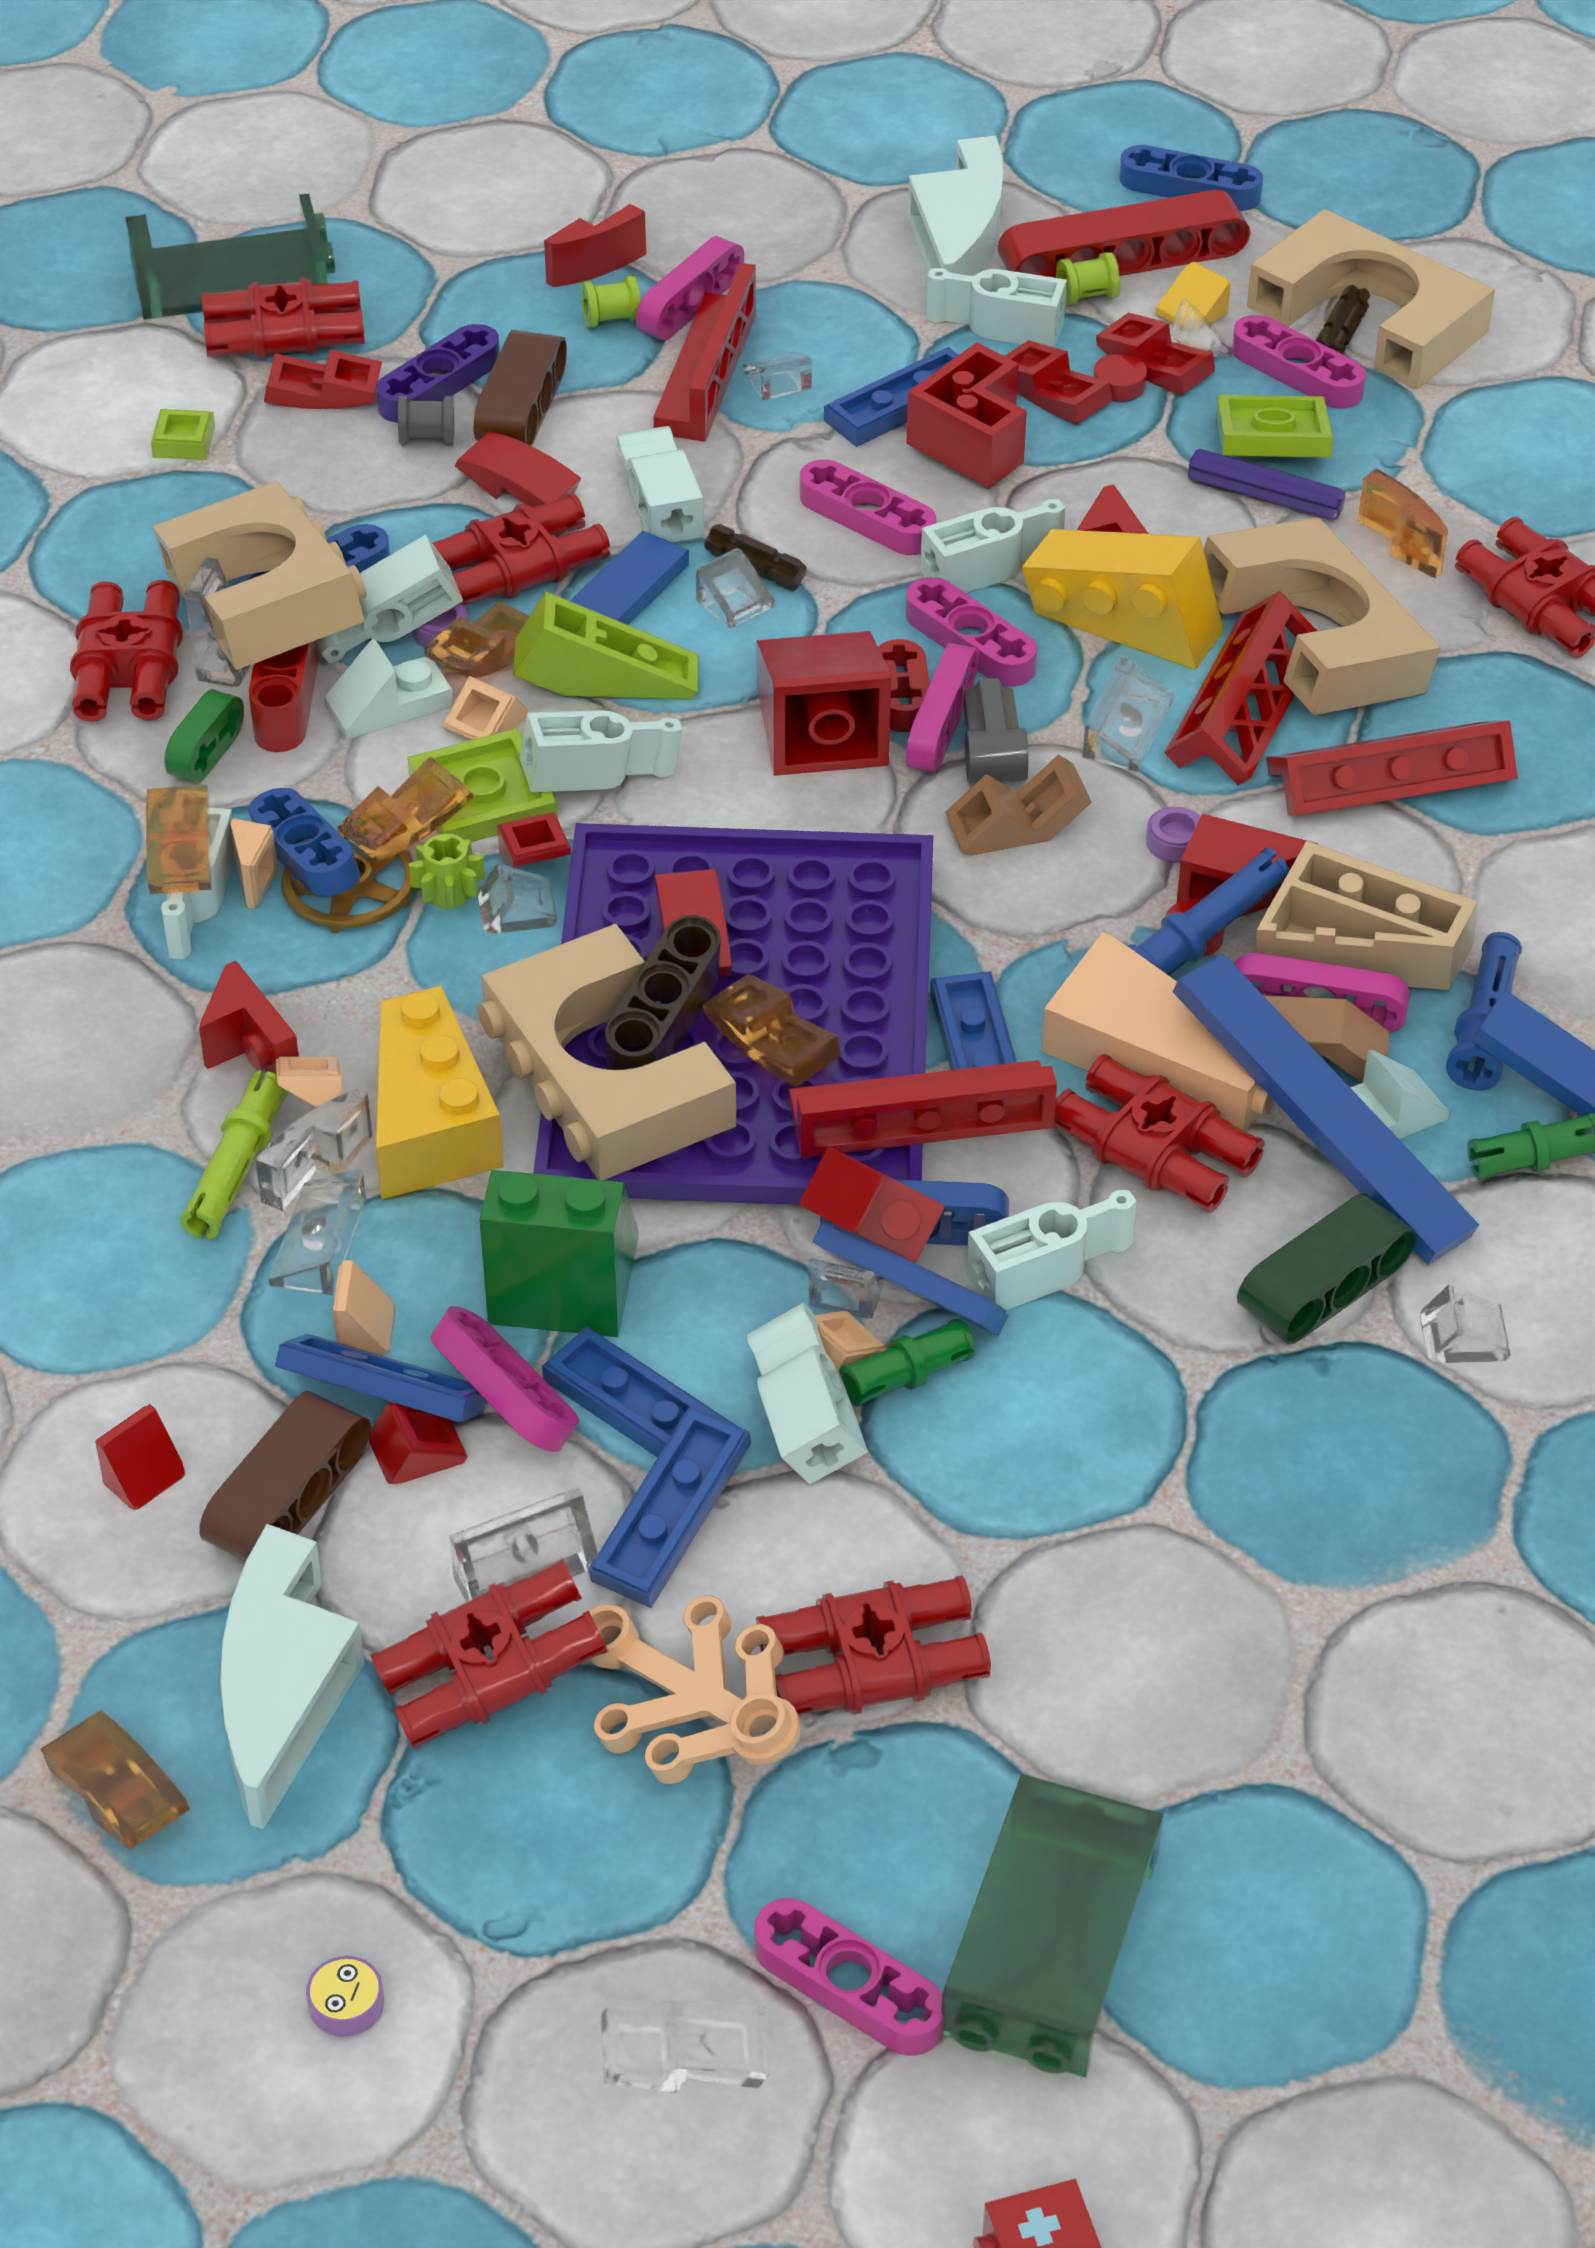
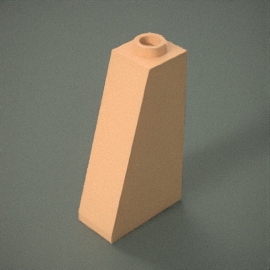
(1129, 1011)

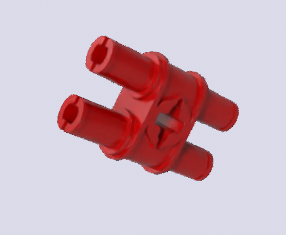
(282, 318)
(522, 549)
(1537, 588)
(126, 650)
(1157, 1133)
(459, 1643)
(875, 1646)

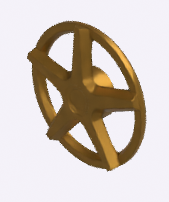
(342, 903)

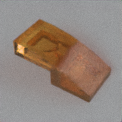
(1405, 518)
(481, 645)
(393, 823)
(178, 839)
(767, 1030)
(116, 1779)

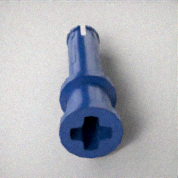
(1185, 935)
(1496, 967)

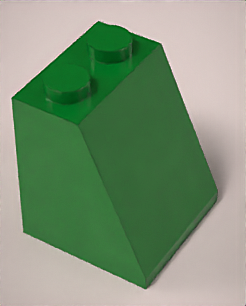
(557, 1252)

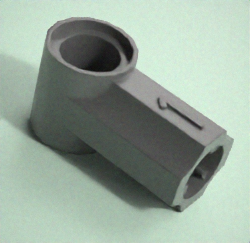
(992, 735)

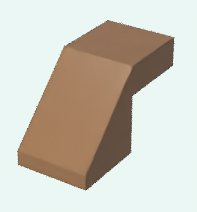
(999, 818)
(1335, 1030)

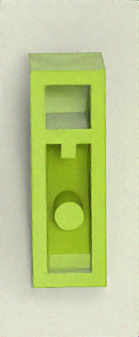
(598, 656)

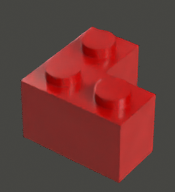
(970, 416)

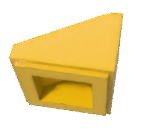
(1201, 288)

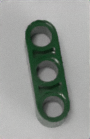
(1326, 1268)

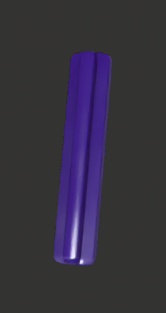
(1266, 484)

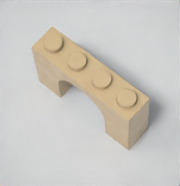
(1439, 310)
(262, 530)
(1369, 659)
(605, 1115)

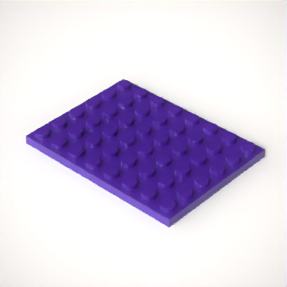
(807, 911)

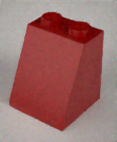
(824, 702)

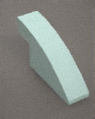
(960, 210)
(281, 1668)

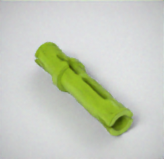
(243, 1137)

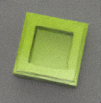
(183, 434)

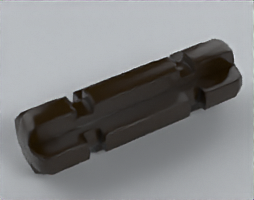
(1344, 318)
(765, 559)

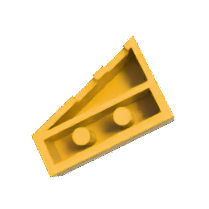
(1129, 589)
(431, 1098)

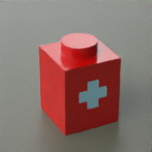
(1039, 2219)

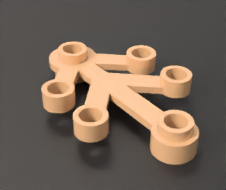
(697, 1693)

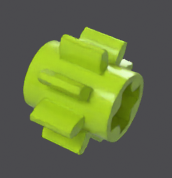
(446, 871)

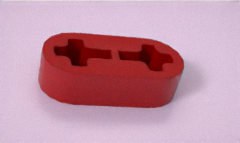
(905, 685)

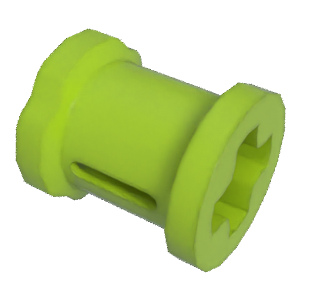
(1089, 278)
(610, 301)

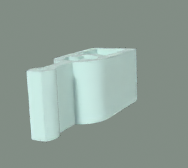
(999, 304)
(662, 484)
(986, 544)
(399, 598)
(595, 749)
(186, 908)
(1046, 1247)
(804, 1396)

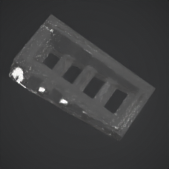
(209, 660)

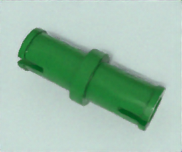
(1532, 1146)
(908, 1362)

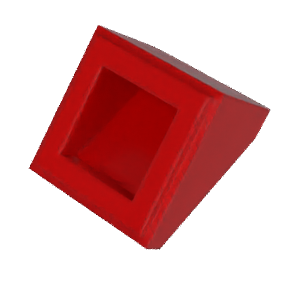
(532, 840)
(414, 1443)
(139, 1458)

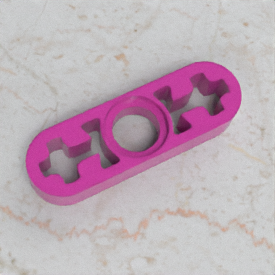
(679, 294)
(1268, 346)
(837, 489)
(943, 609)
(942, 707)
(1341, 981)
(504, 1379)
(838, 1945)

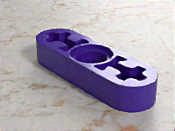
(464, 353)

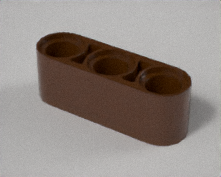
(521, 386)
(286, 1474)

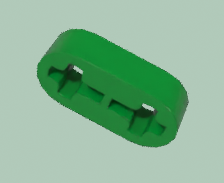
(204, 736)

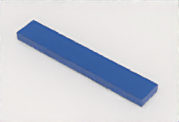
(1324, 1105)

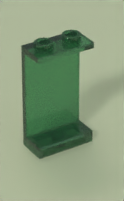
(175, 276)
(1049, 1925)

